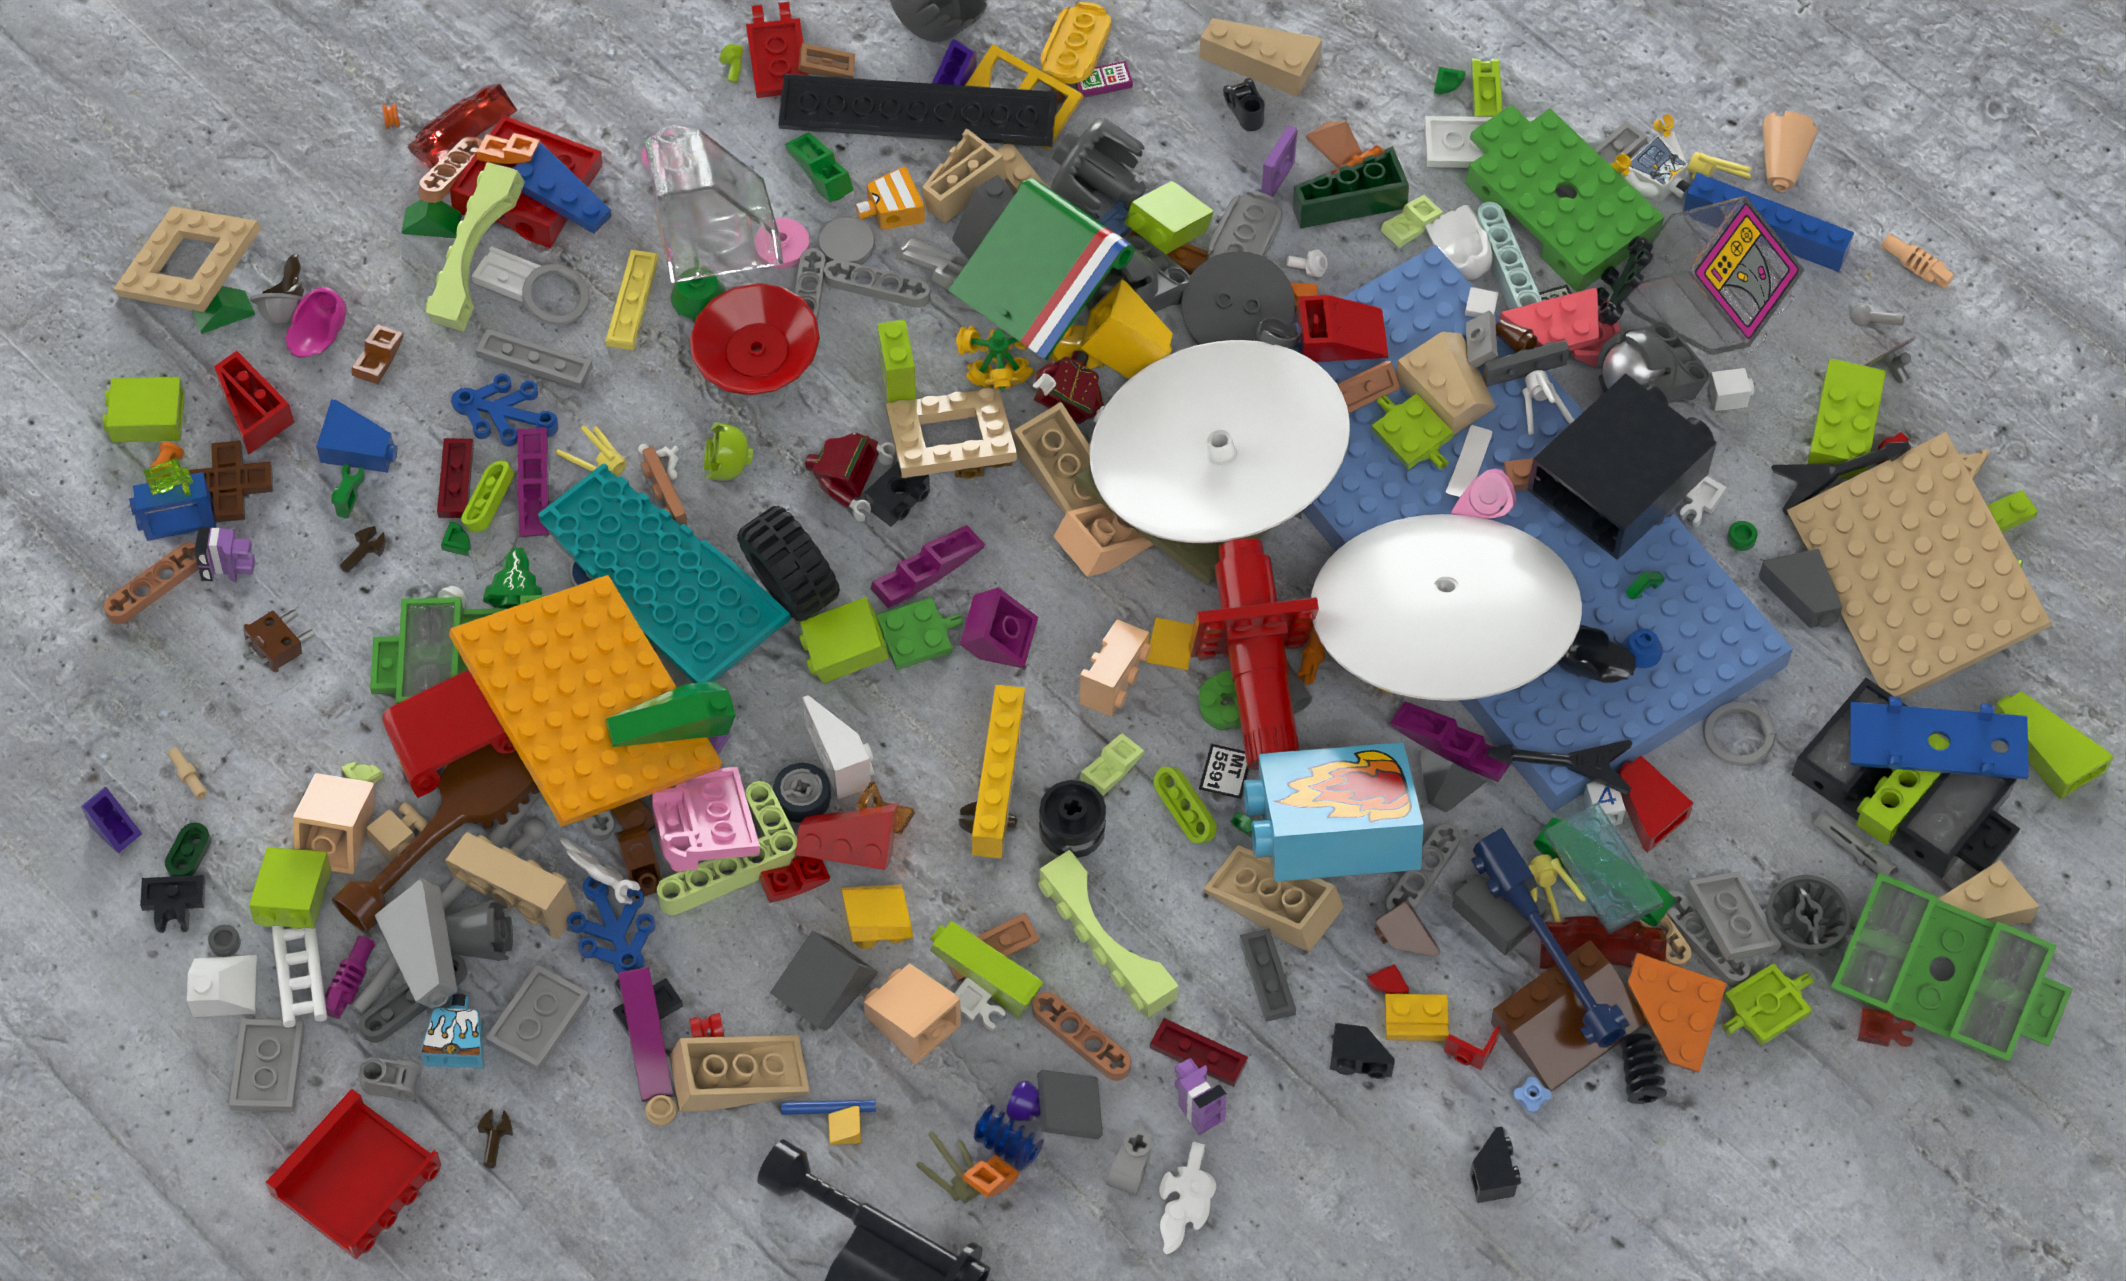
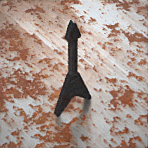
(1815, 477)
(1590, 762)

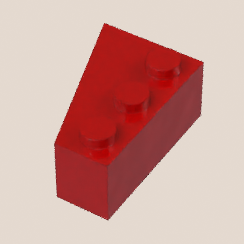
(253, 402)
(850, 837)

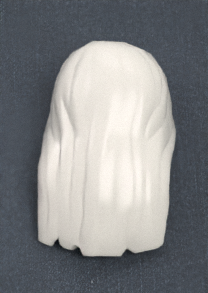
(1462, 241)

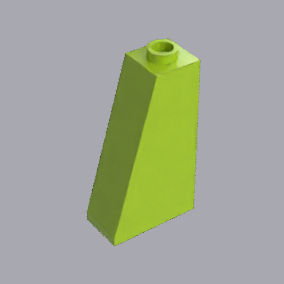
(2055, 748)
(995, 973)

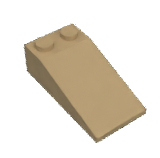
(1055, 455)
(1292, 909)
(737, 1071)

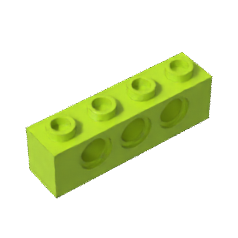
(1884, 821)

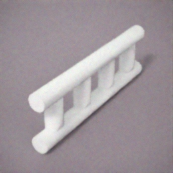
(313, 980)

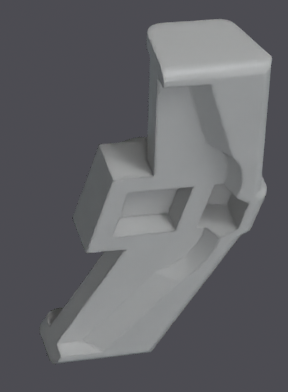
(946, 264)

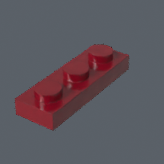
(455, 477)
(1183, 1044)

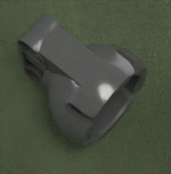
(1150, 275)

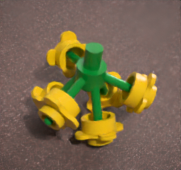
(997, 347)

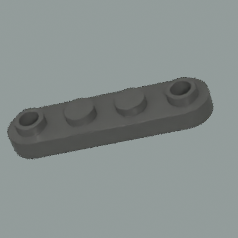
(399, 1008)

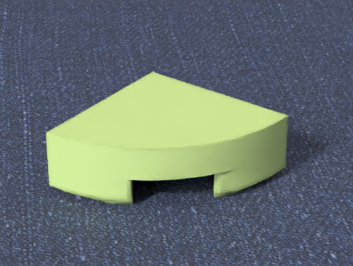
(362, 772)

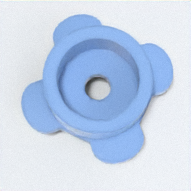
(1530, 1103)

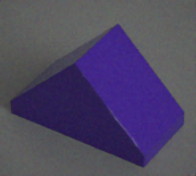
(956, 65)
(110, 820)

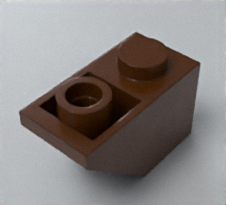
(639, 858)

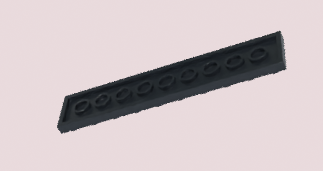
(917, 110)

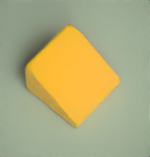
(845, 1126)

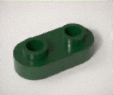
(186, 853)

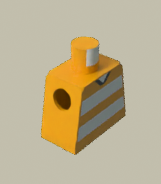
(893, 201)

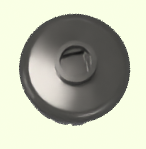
(938, 18)
(1096, 164)

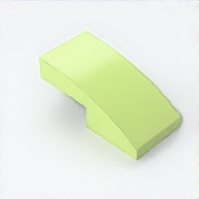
(1411, 221)
(1113, 764)

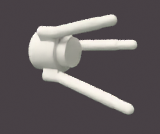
(1540, 388)

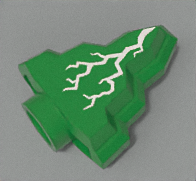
(512, 581)

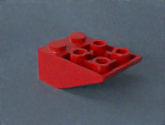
(1340, 329)

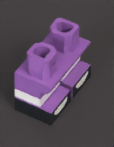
(222, 553)
(1197, 1100)

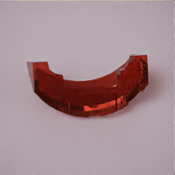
(462, 120)
(1618, 947)

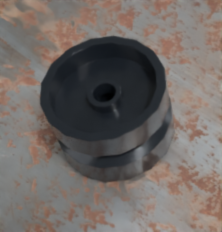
(1072, 818)

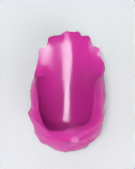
(316, 322)

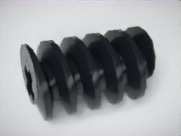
(1642, 1069)

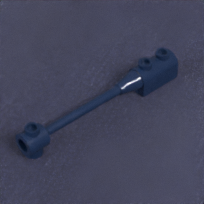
(1513, 881)

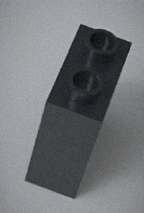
(1622, 465)

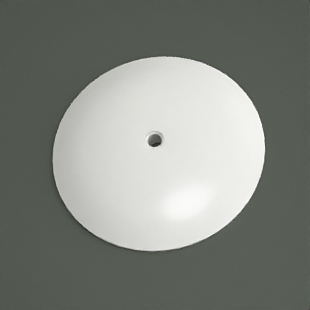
(1219, 441)
(1446, 607)

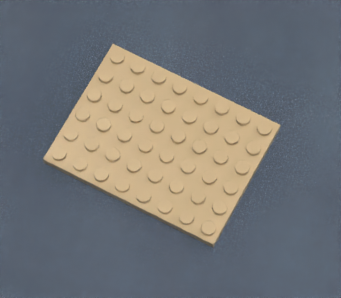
(1920, 568)

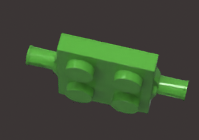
(916, 633)

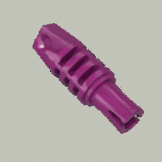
(348, 977)

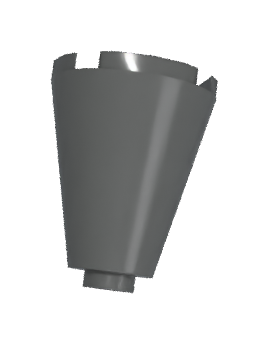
(481, 931)

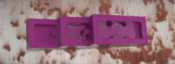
(532, 480)
(929, 566)
(1447, 740)
(645, 1033)

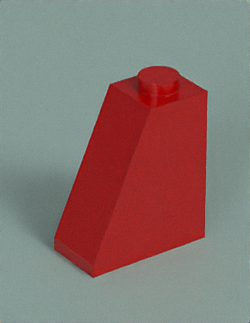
(1653, 802)

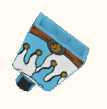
(454, 1036)

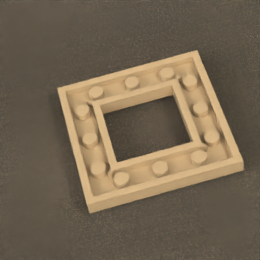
(232, 240)
(917, 460)

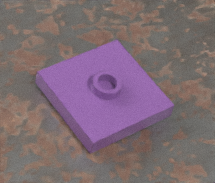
(1279, 161)

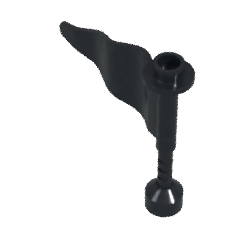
(880, 1244)

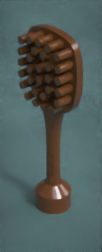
(472, 791)

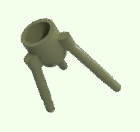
(960, 1189)

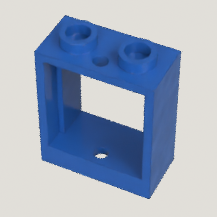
(176, 520)

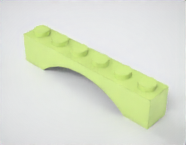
(495, 195)
(1144, 980)

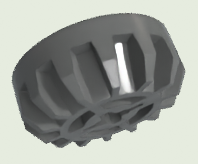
(1813, 899)

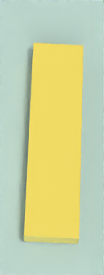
(632, 300)

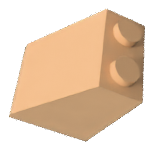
(335, 819)
(913, 1011)

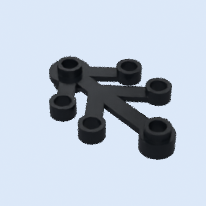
(1631, 278)

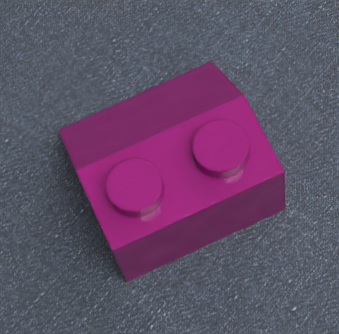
(999, 629)

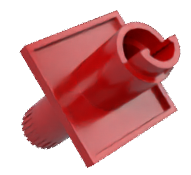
(1254, 635)

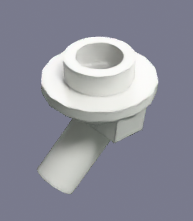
(1314, 264)

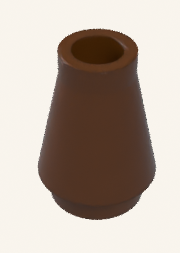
(1516, 336)

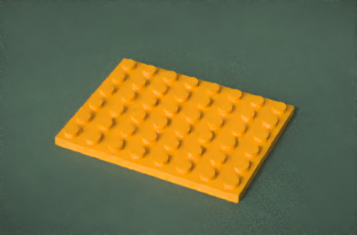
(553, 681)

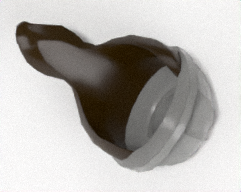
(280, 300)

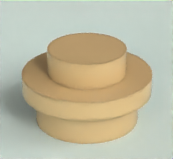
(661, 1110)

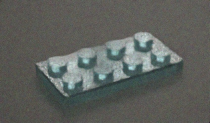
(1603, 868)

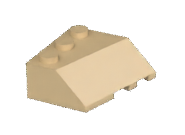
(1446, 380)

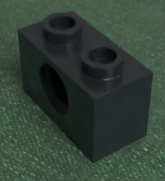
(892, 506)

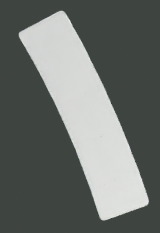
(1469, 460)

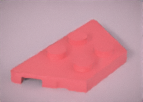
(1561, 318)

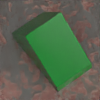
(431, 219)
(225, 308)

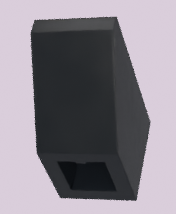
(1359, 1052)
(1493, 1171)

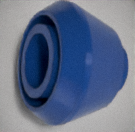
(1645, 647)

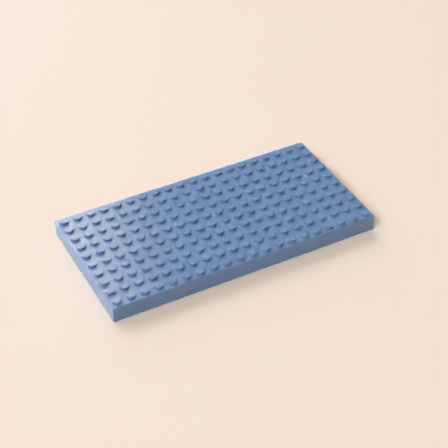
(1707, 626)

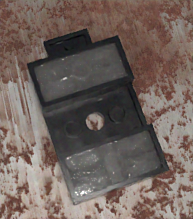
(1947, 824)

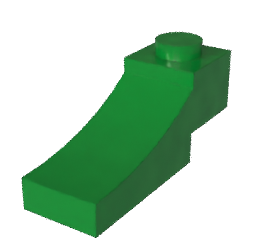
(820, 165)

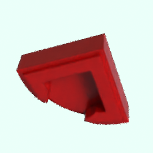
(1388, 981)

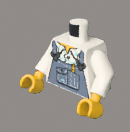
(1657, 167)

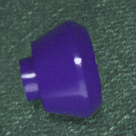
(1024, 1102)

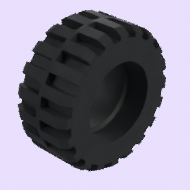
(788, 563)

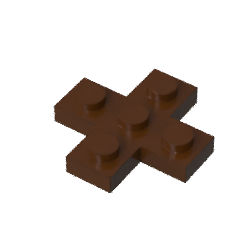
(232, 479)

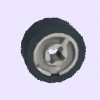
(802, 777)

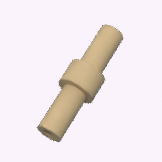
(187, 773)

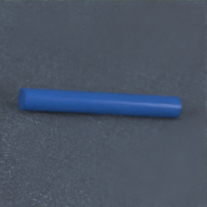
(825, 1107)

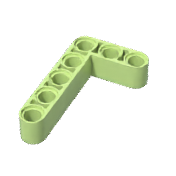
(745, 871)

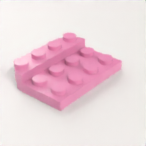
(704, 820)

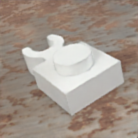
(1703, 497)
(975, 1003)

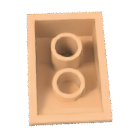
(1098, 539)

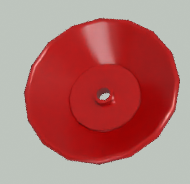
(749, 320)

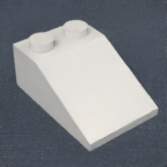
(839, 750)

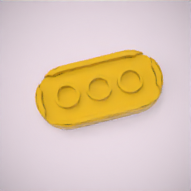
(1076, 42)

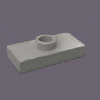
(1481, 339)

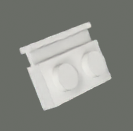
(503, 273)

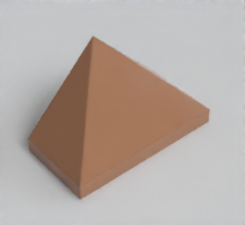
(1335, 142)

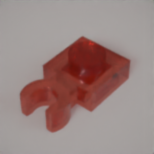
(1879, 1028)

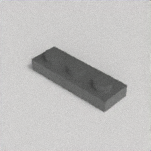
(1524, 362)
(1267, 975)

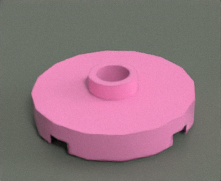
(795, 241)

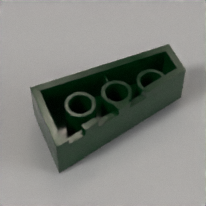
(1352, 192)

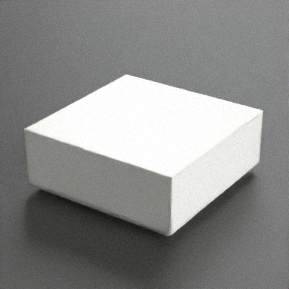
(1480, 302)

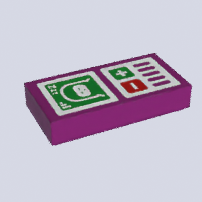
(1106, 79)

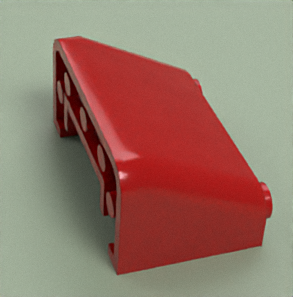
(442, 728)

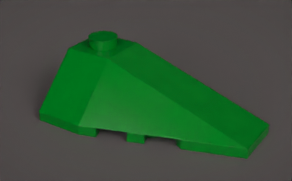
(680, 714)

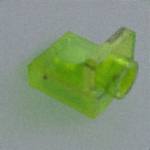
(168, 475)

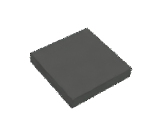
(1069, 1104)

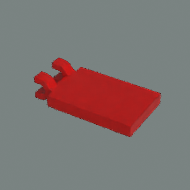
(773, 49)

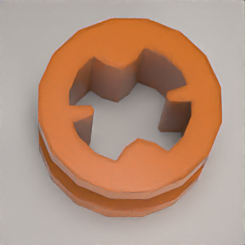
(391, 115)

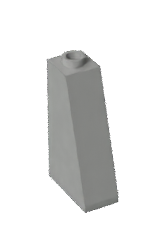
(420, 942)

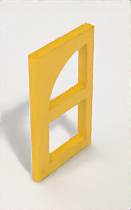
(983, 73)

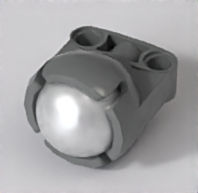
(1653, 357)

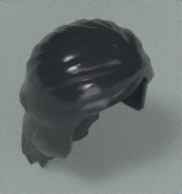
(1597, 657)

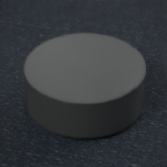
(224, 940)

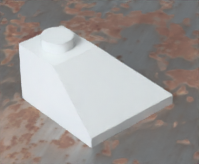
(222, 986)

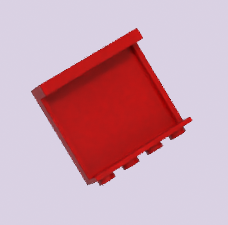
(353, 1175)

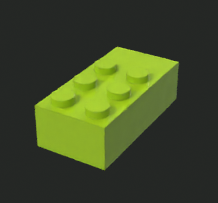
(1846, 414)

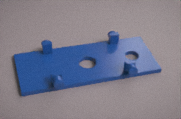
(1899, 736)

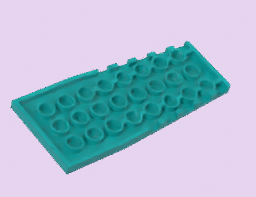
(678, 588)

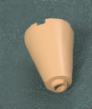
(1786, 147)

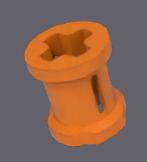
(168, 452)

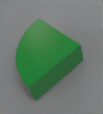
(1448, 80)
(456, 540)
(1643, 582)
(1242, 823)

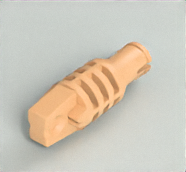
(1918, 261)

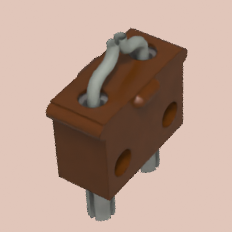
(274, 640)

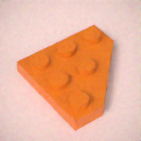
(1677, 1008)

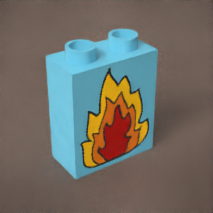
(1335, 812)

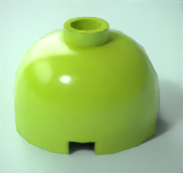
(726, 453)

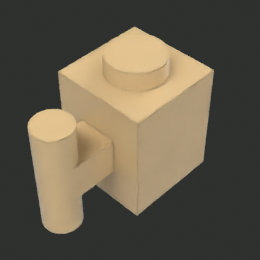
(394, 834)

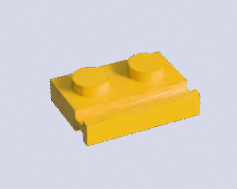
(1416, 1017)

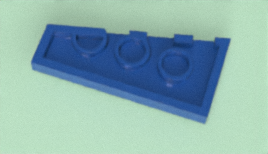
(560, 190)

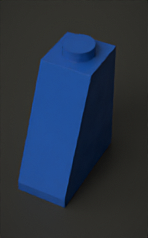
(354, 440)

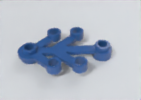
(501, 409)
(613, 930)

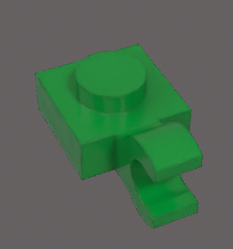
(346, 494)

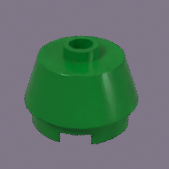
(693, 295)

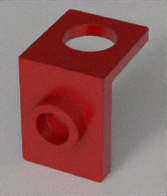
(1469, 1054)

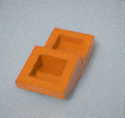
(503, 151)
(991, 1177)

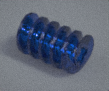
(1006, 1140)

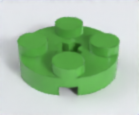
(1211, 701)

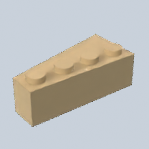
(1262, 53)
(520, 883)

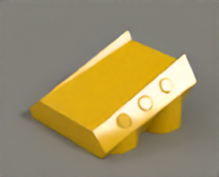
(876, 914)

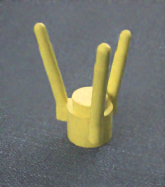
(1706, 165)
(607, 456)
(1545, 873)

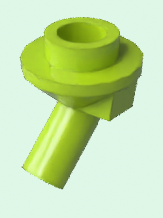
(732, 56)

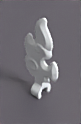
(604, 874)
(1193, 1206)

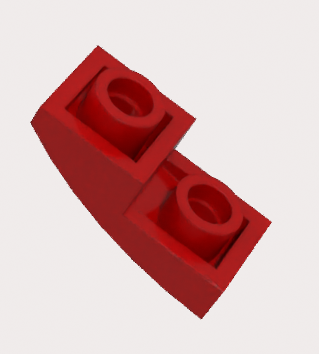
(792, 880)

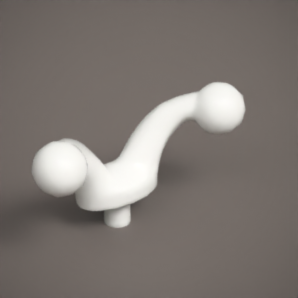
(671, 473)

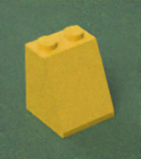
(1125, 332)

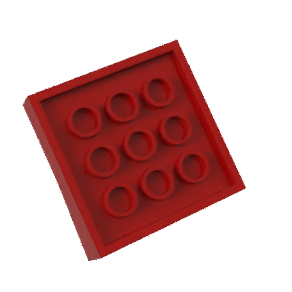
(529, 217)

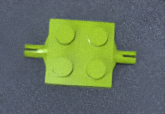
(1412, 431)
(1767, 1004)

